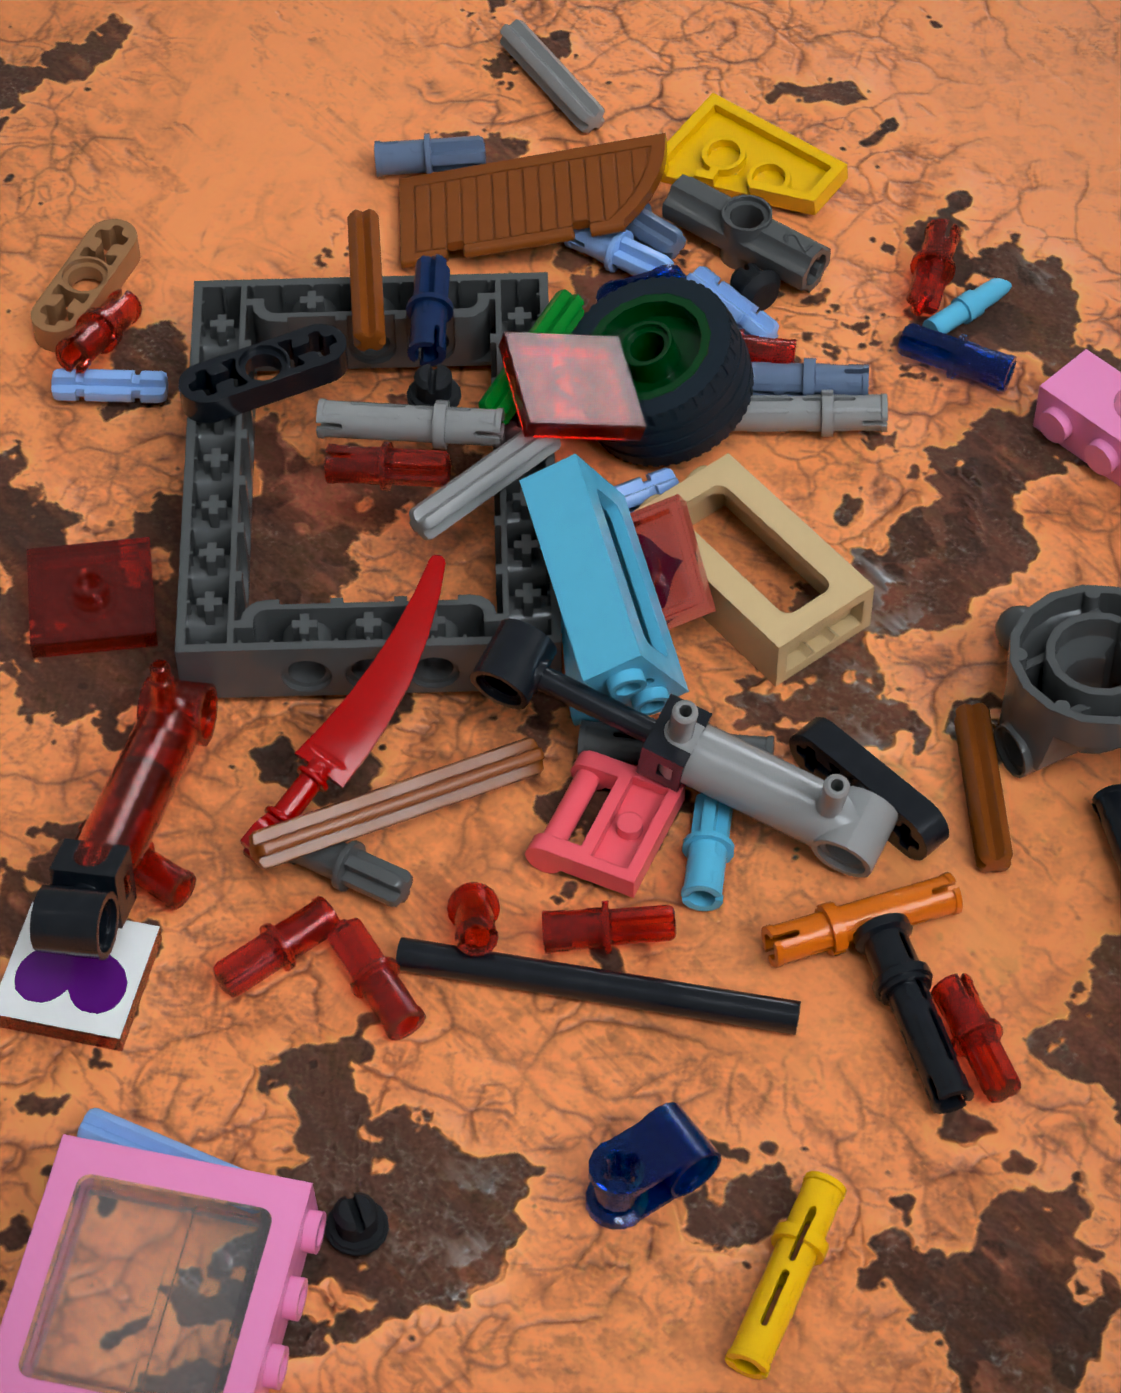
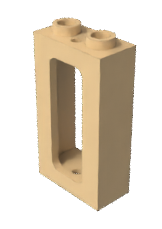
(768, 638)

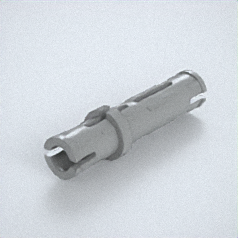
(816, 413)
(411, 423)

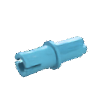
(707, 853)

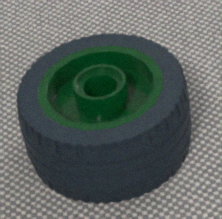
(683, 364)

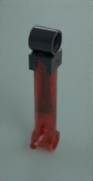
(95, 874)

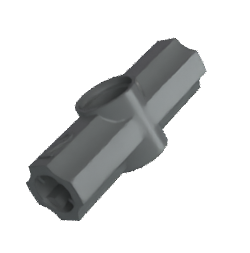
(746, 232)

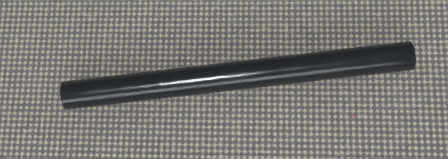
(600, 986)

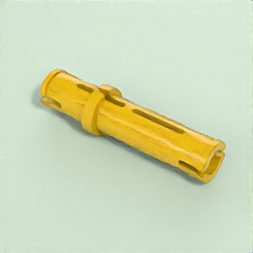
(815, 1205)

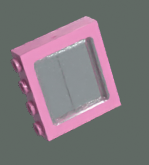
(157, 1276)

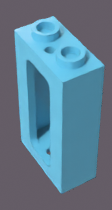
(603, 585)

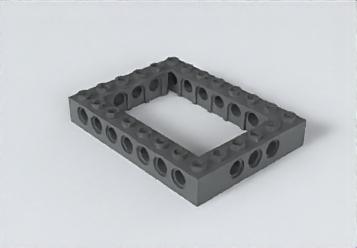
(329, 646)

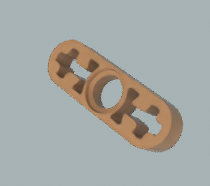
(85, 263)

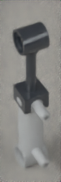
(837, 820)

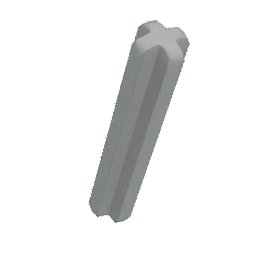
(552, 76)
(479, 483)

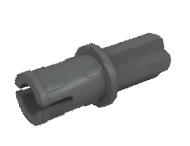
(356, 869)

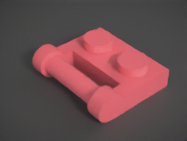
(624, 832)

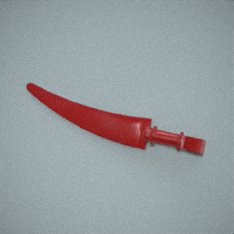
(364, 714)

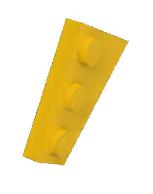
(752, 157)

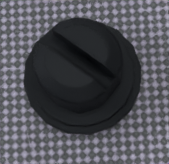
(756, 285)
(433, 385)
(357, 1225)

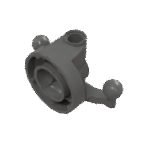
(1060, 678)

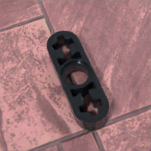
(228, 401)
(828, 750)

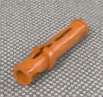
(833, 926)

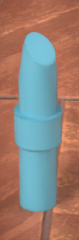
(968, 306)

